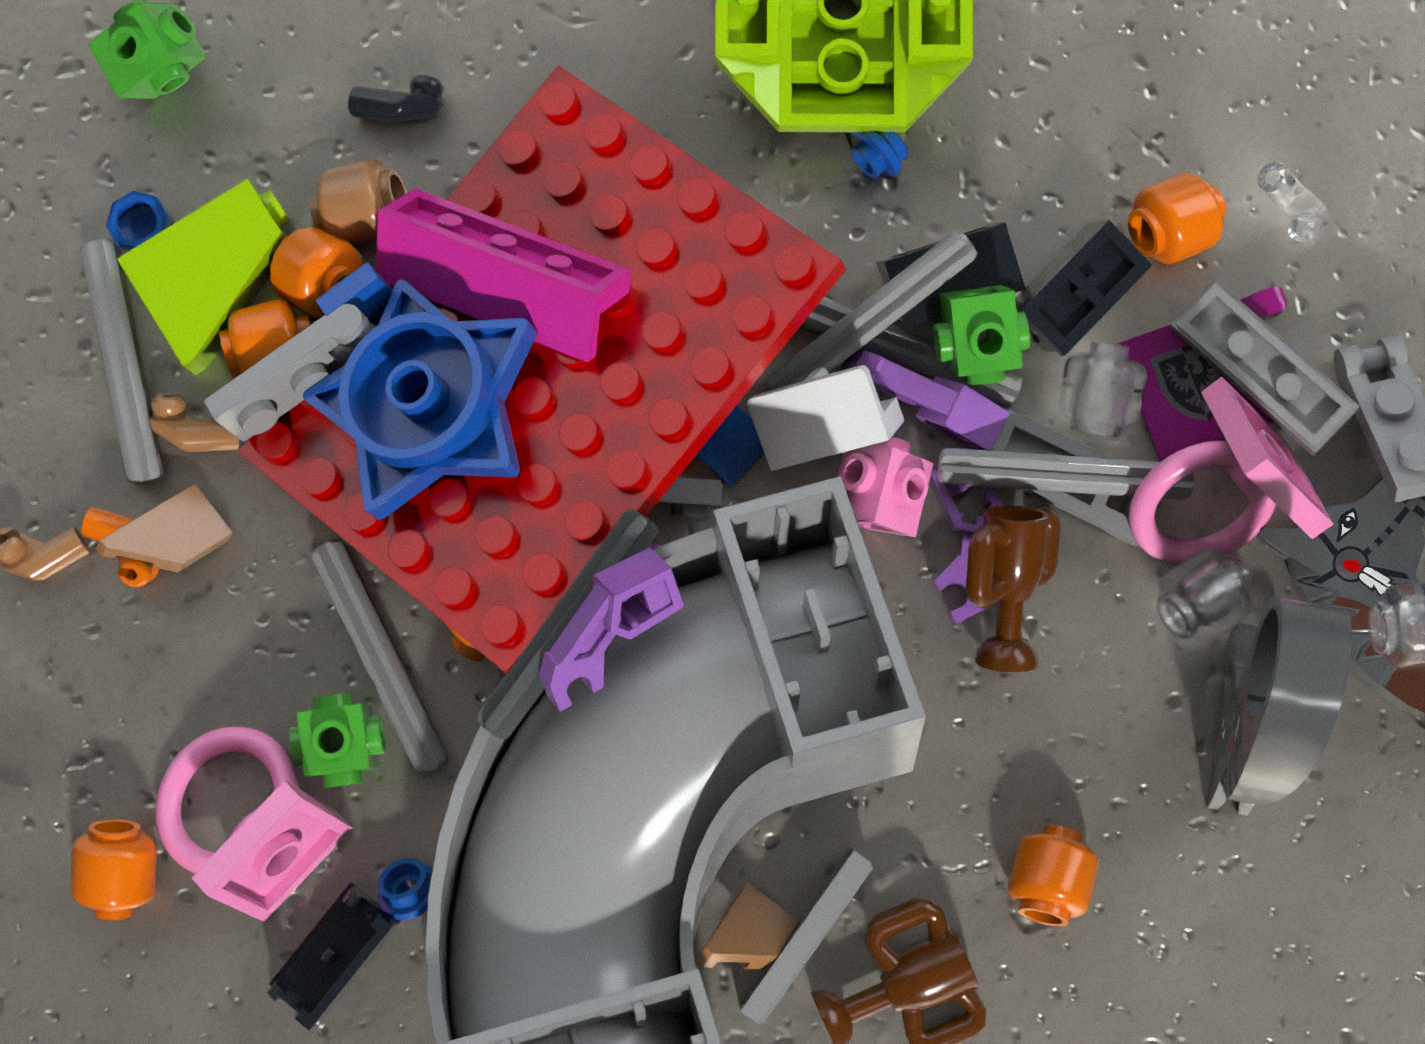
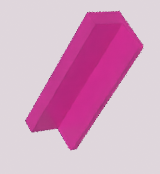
(497, 270)

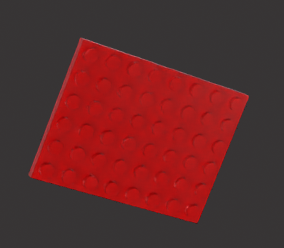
(704, 316)

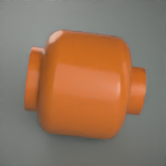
(1177, 218)
(310, 265)
(258, 332)
(113, 868)
(1053, 876)

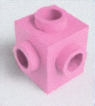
(886, 486)

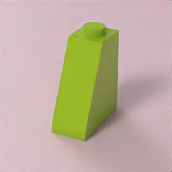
(207, 269)

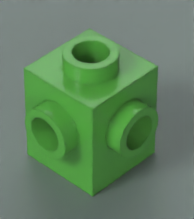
(147, 50)
(965, 317)
(362, 740)

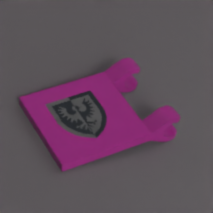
(1176, 377)

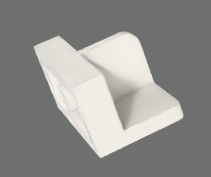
(822, 417)

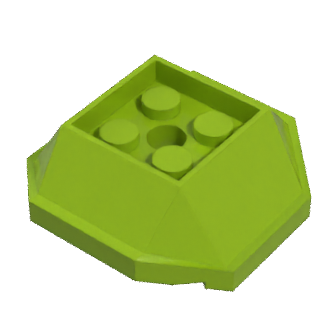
(847, 73)

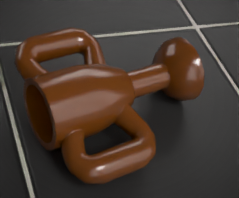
(1005, 565)
(911, 982)

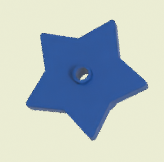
(426, 398)

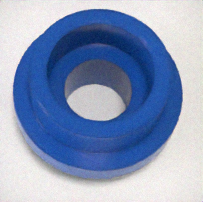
(878, 153)
(404, 889)

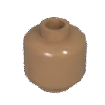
(351, 198)

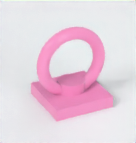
(1257, 463)
(269, 847)

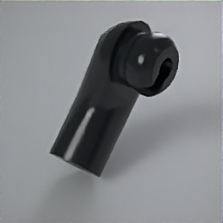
(398, 106)

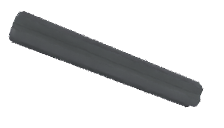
(522, 683)

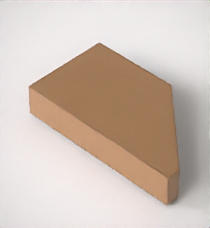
(170, 533)
(749, 932)

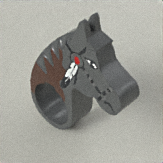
(1350, 568)
(1279, 700)

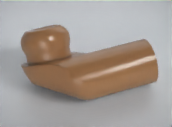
(186, 432)
(37, 559)

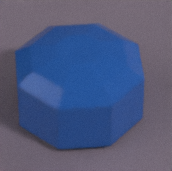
(136, 219)

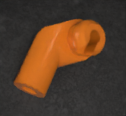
(99, 524)

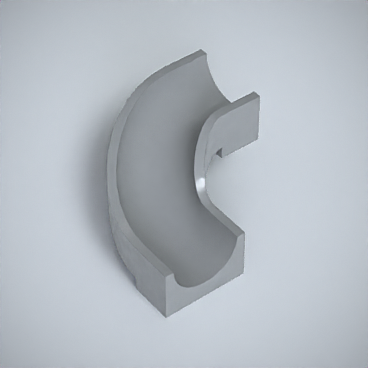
(598, 828)

